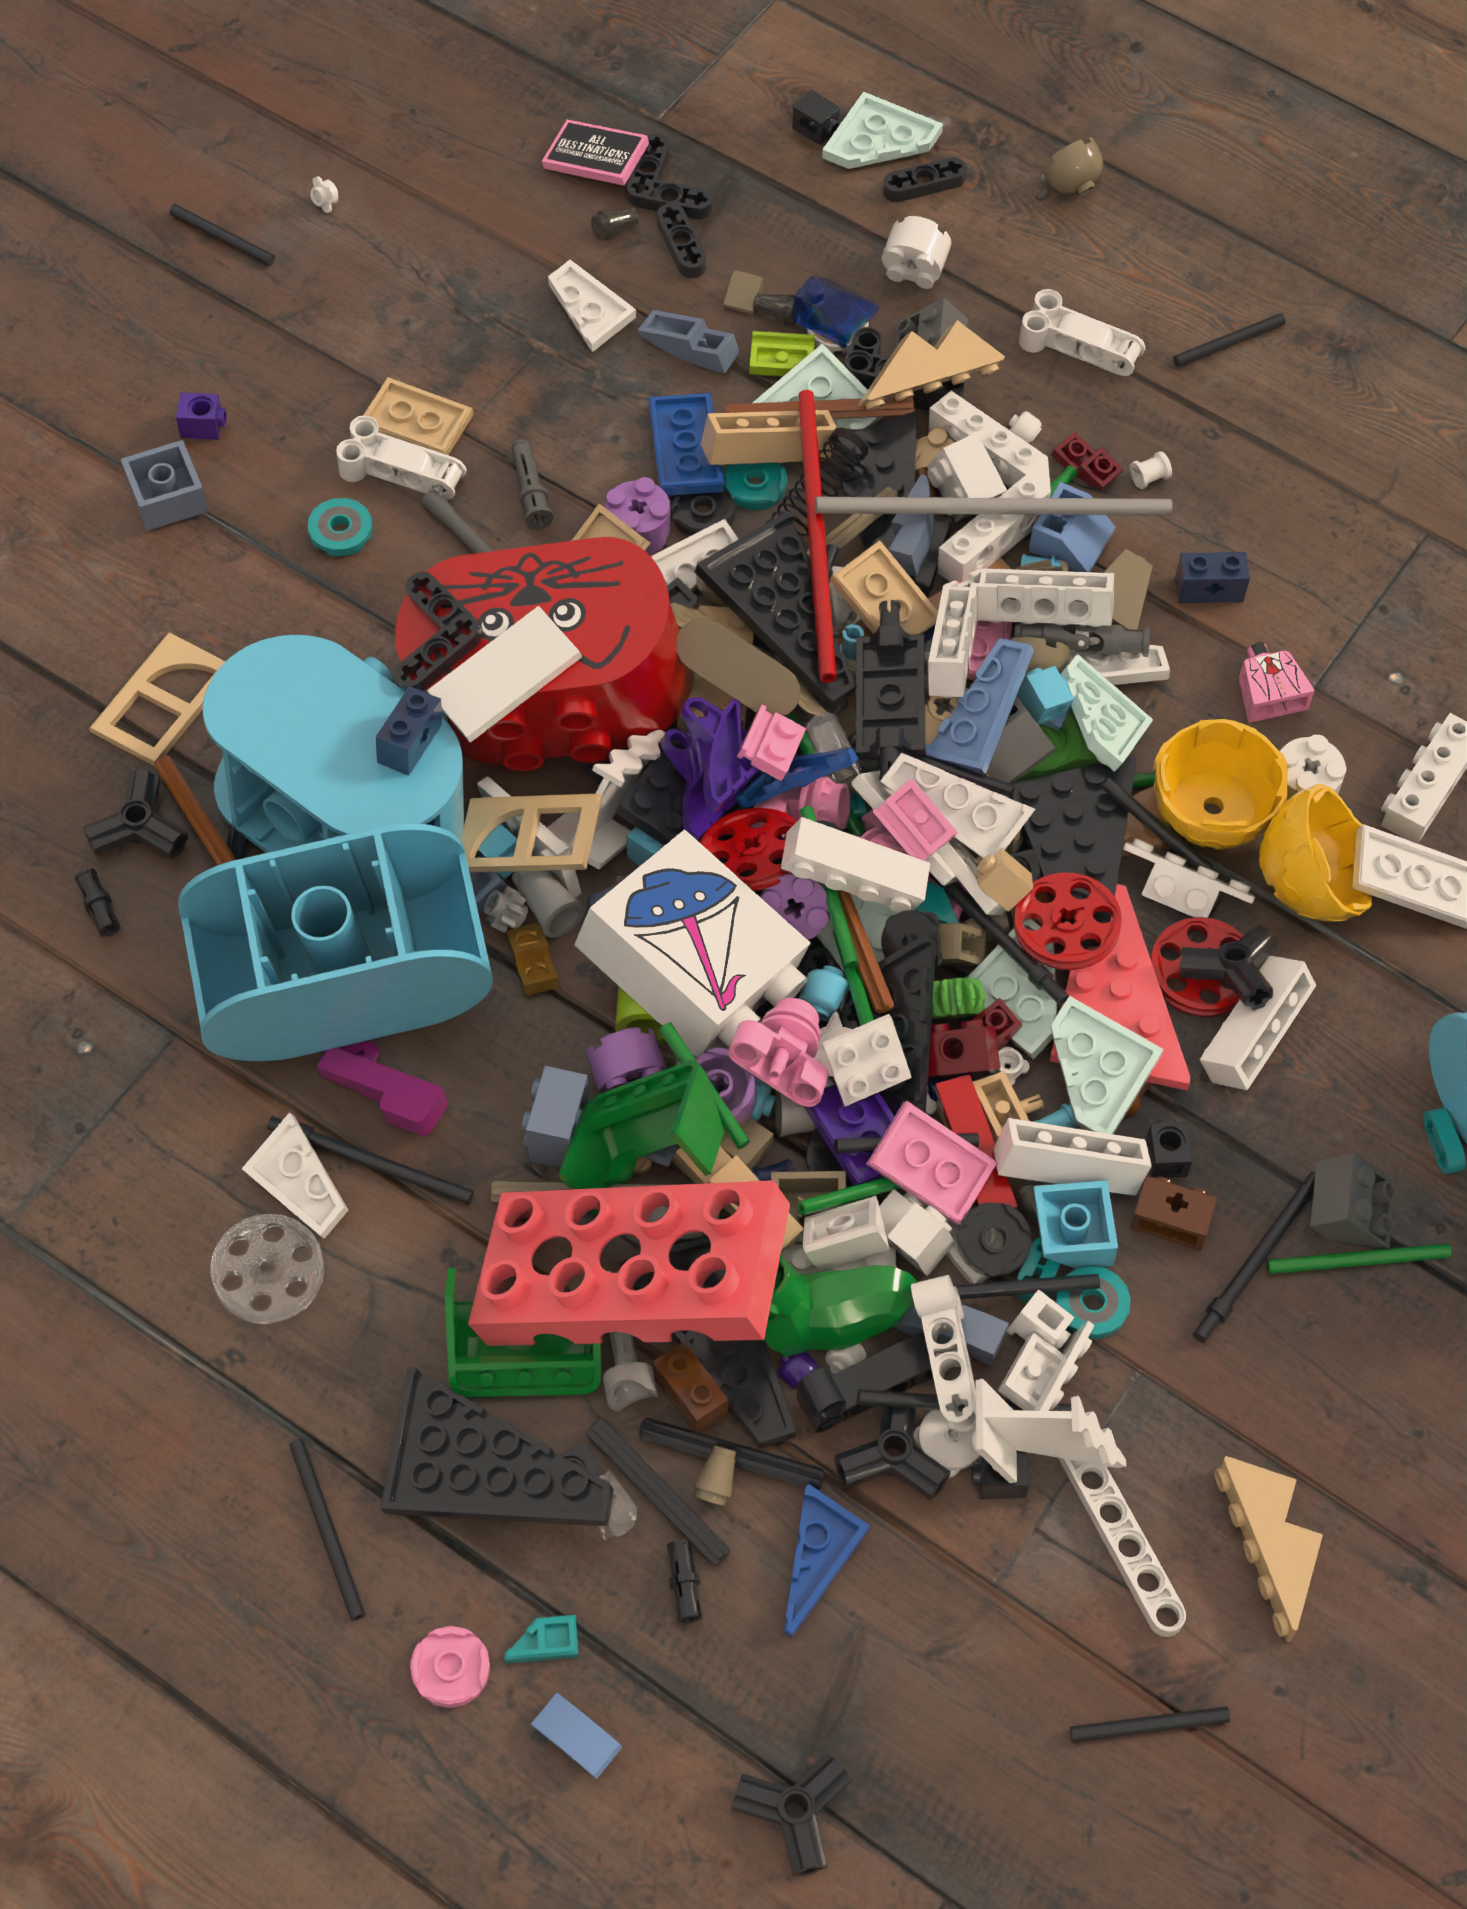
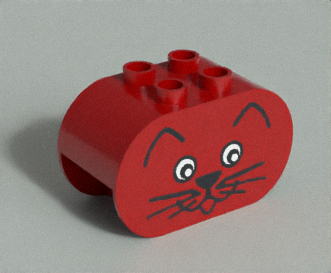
(610, 607)

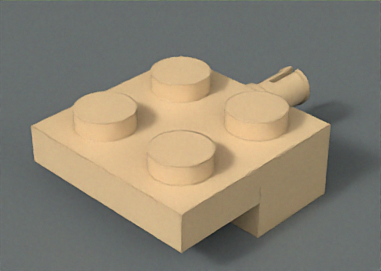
(1000, 1102)

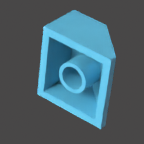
(1076, 1223)

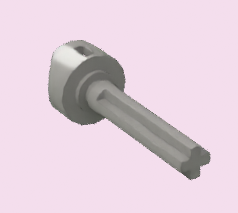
(628, 1378)

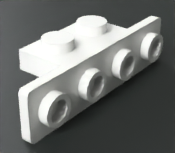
(1182, 886)
(1042, 1370)

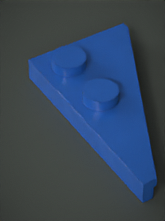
(801, 773)
(824, 1545)

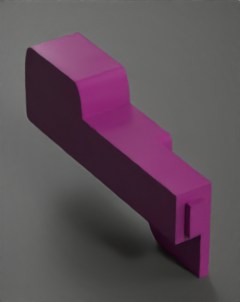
(402, 1097)

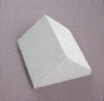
(845, 1234)

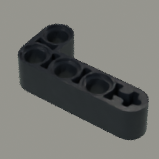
(866, 362)
(833, 1398)

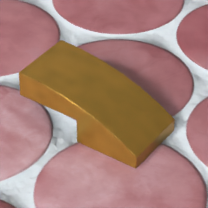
(532, 959)

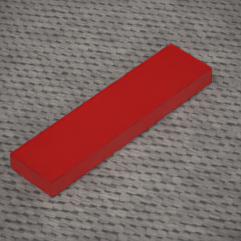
(965, 1115)

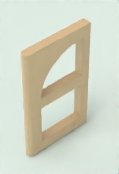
(168, 656)
(489, 812)

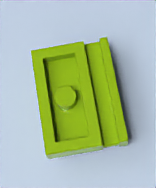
(778, 352)

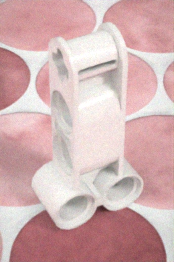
(1077, 335)
(396, 460)
(942, 1311)

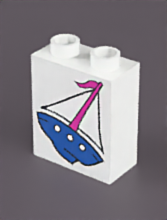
(693, 944)

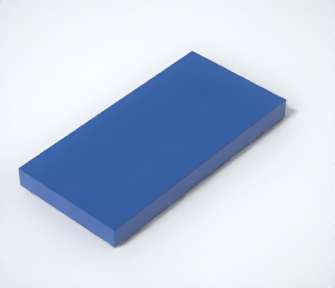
(677, 438)

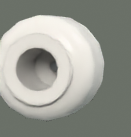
(1025, 426)
(842, 1359)

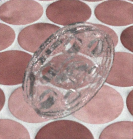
(269, 1284)

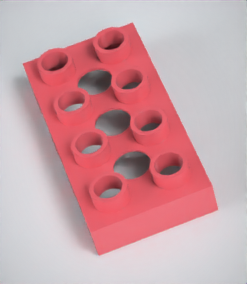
(674, 1300)

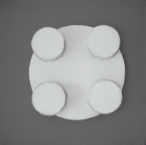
(944, 1444)

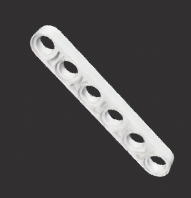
(1126, 1529)

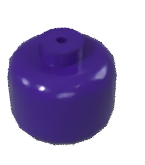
(795, 1368)

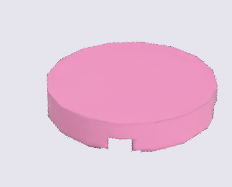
(450, 1667)

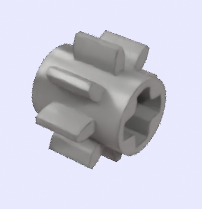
(505, 909)

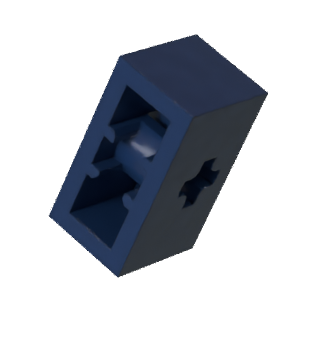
(1212, 577)
(408, 730)

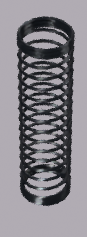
(845, 453)

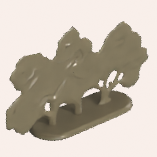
(739, 667)

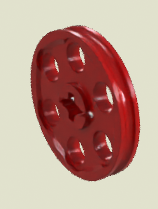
(749, 846)
(1065, 933)
(1189, 999)

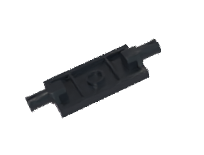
(890, 692)

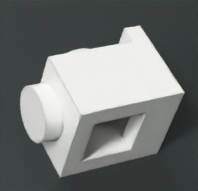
(1043, 1318)

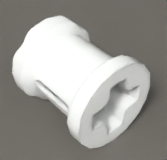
(1151, 470)

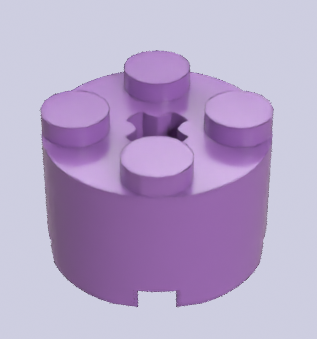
(642, 508)
(810, 915)
(625, 1058)
(738, 1082)

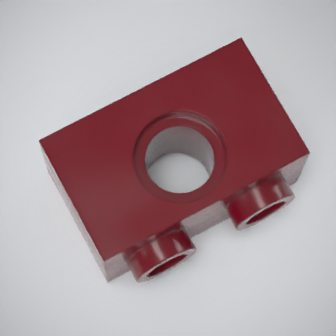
(979, 1050)

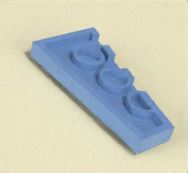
(978, 721)

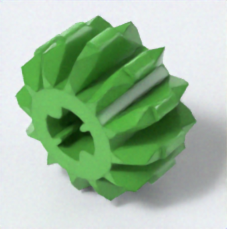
(957, 998)

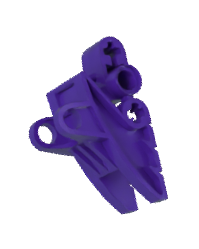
(709, 763)

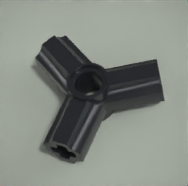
(138, 805)
(1234, 965)
(872, 1461)
(801, 1835)

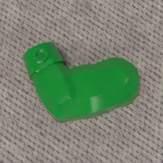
(835, 1307)

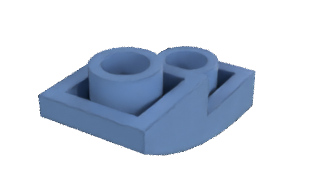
(576, 1735)

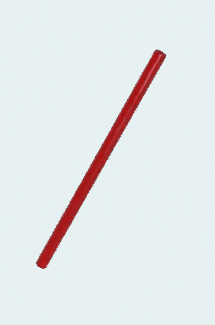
(817, 538)

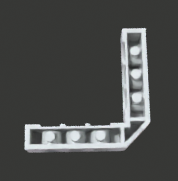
(1019, 467)
(987, 599)

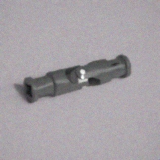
(1078, 637)

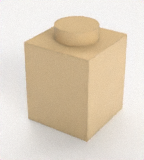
(1004, 879)

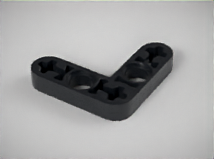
(656, 188)
(448, 628)

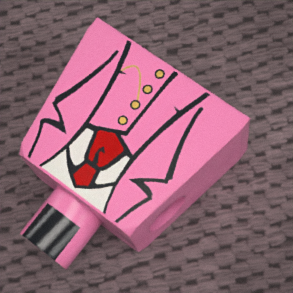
(1272, 684)

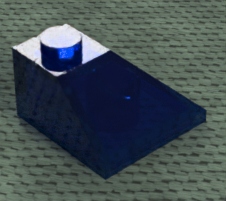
(831, 310)

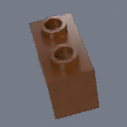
(1183, 1227)
(690, 1388)

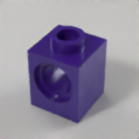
(200, 416)

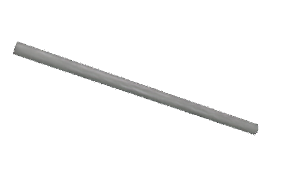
(1008, 506)

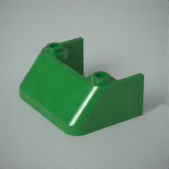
(642, 1119)
(546, 1368)

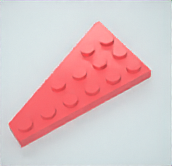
(1129, 993)

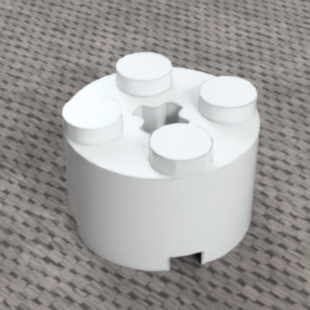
(916, 251)
(1312, 763)

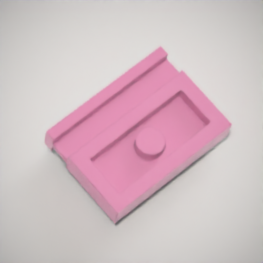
(771, 742)
(915, 821)

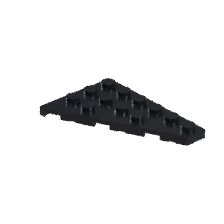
(771, 590)
(910, 984)
(471, 1465)

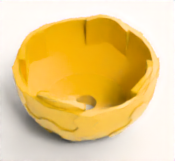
(1224, 767)
(1312, 855)

